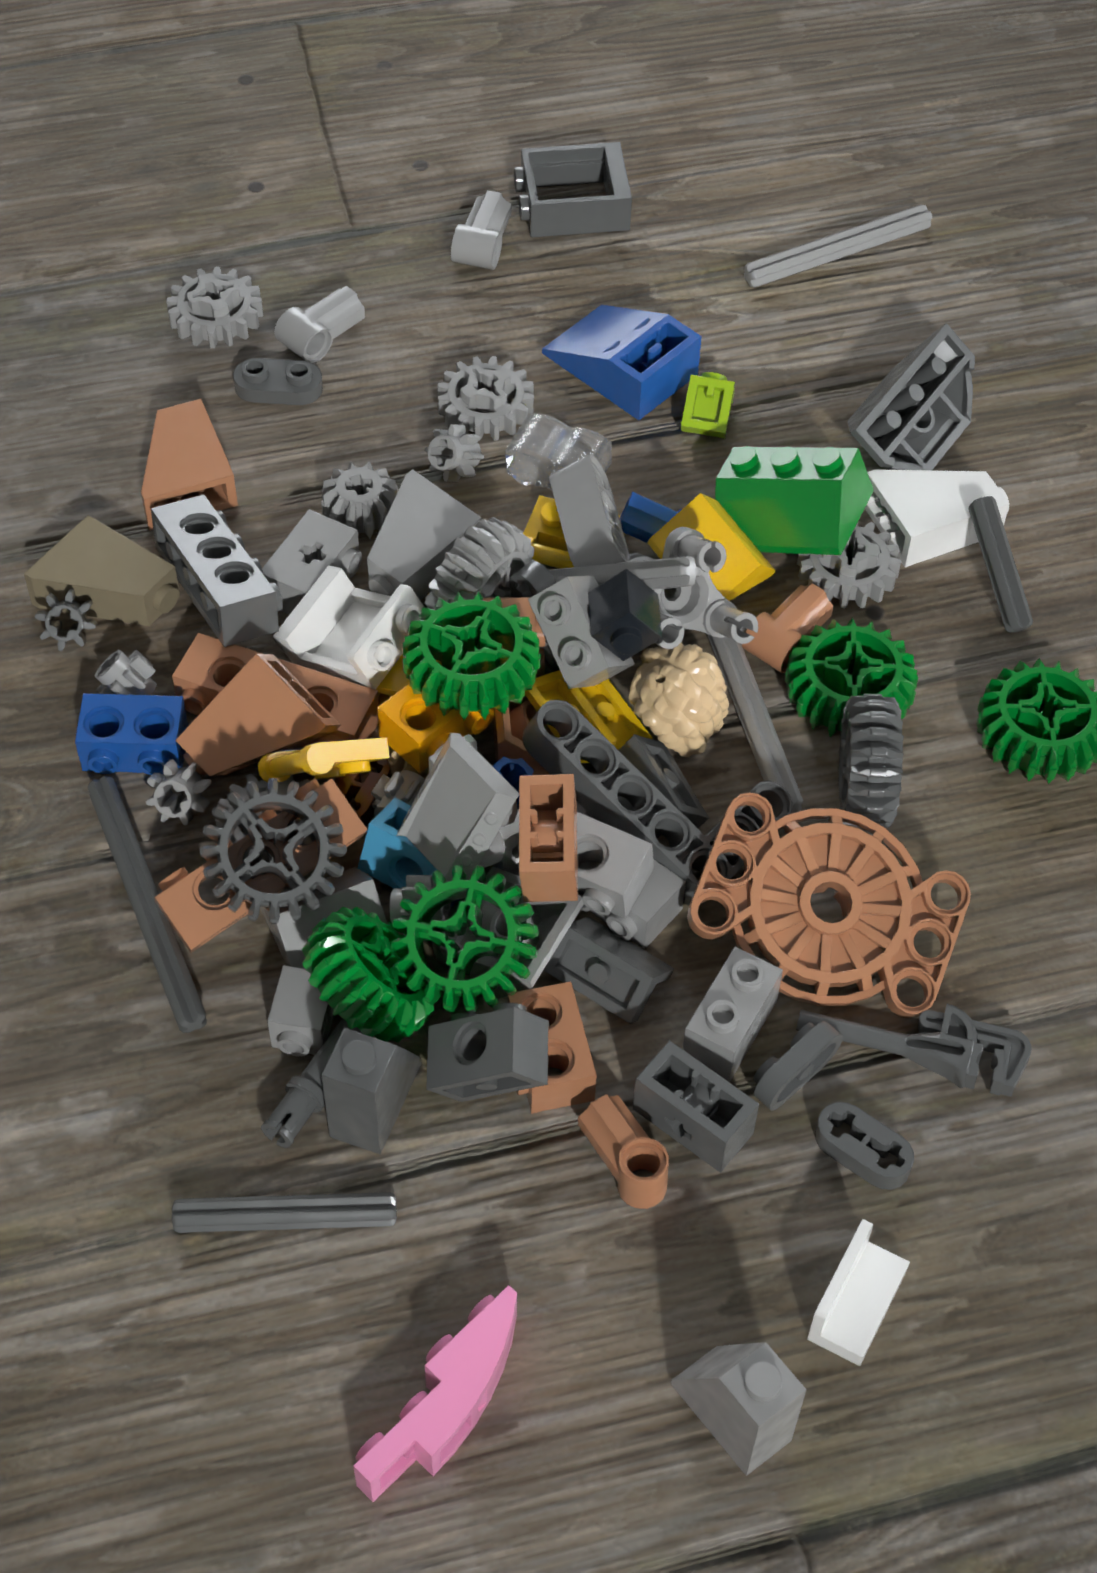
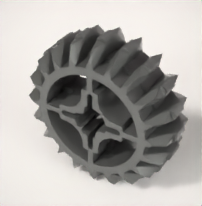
(871, 757)
(310, 823)

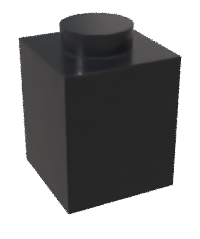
(624, 615)

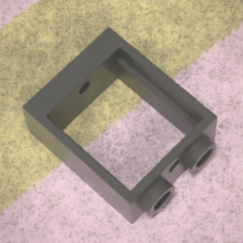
(568, 167)

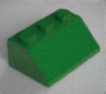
(795, 496)

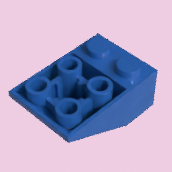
(629, 356)

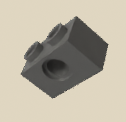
(488, 1053)

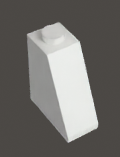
(929, 509)

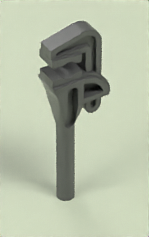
(945, 1045)

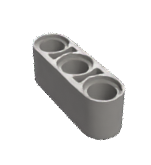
(588, 514)

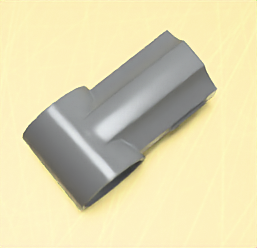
(480, 238)
(313, 330)

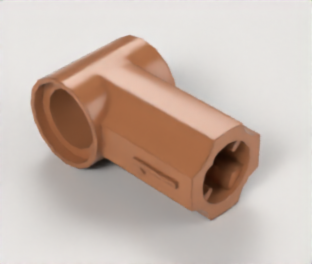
(786, 625)
(626, 1149)

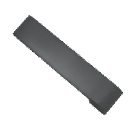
(651, 809)

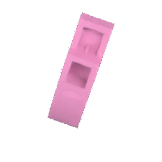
(461, 1381)

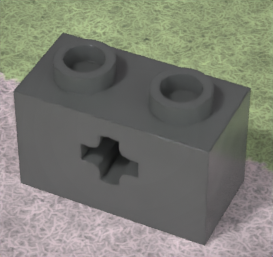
(695, 1106)

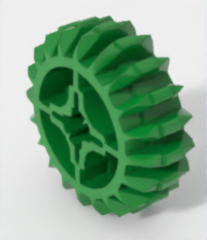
(469, 645)
(820, 666)
(1040, 720)
(460, 963)
(358, 975)

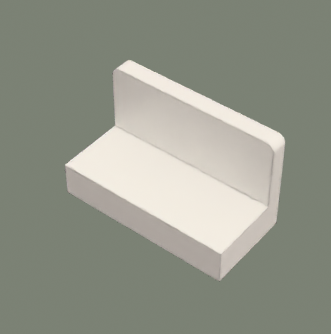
(857, 1297)

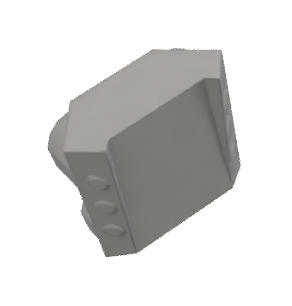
(461, 810)

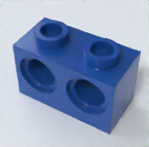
(122, 732)

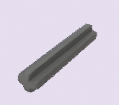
(1000, 564)

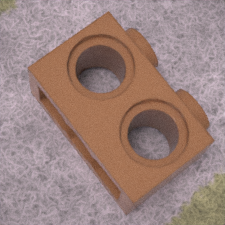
(566, 1048)

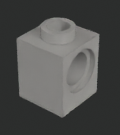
(297, 1016)

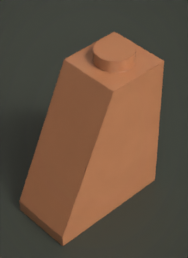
(186, 461)
(254, 716)

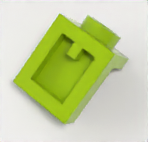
(708, 404)

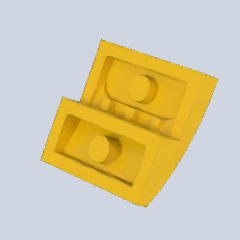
(598, 704)

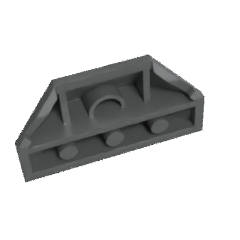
(918, 405)

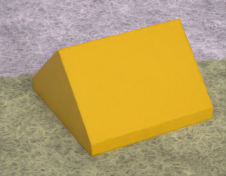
(744, 562)

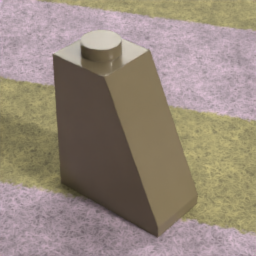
(110, 571)

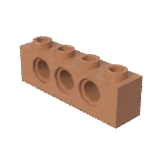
(211, 666)
(200, 922)

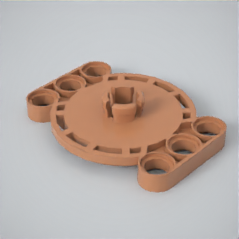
(869, 886)

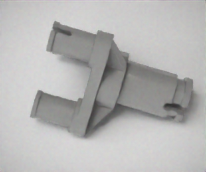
(700, 605)

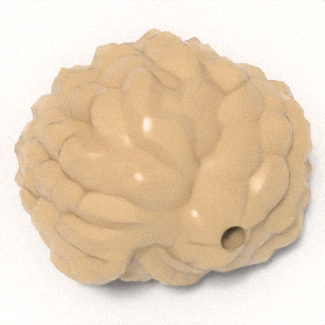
(680, 696)

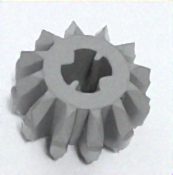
(359, 497)

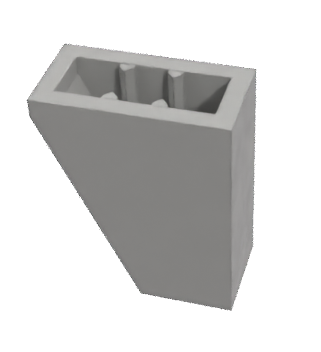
(416, 536)
(744, 1400)

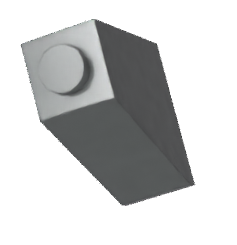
(366, 1088)

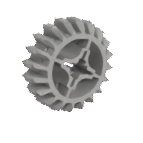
(481, 562)

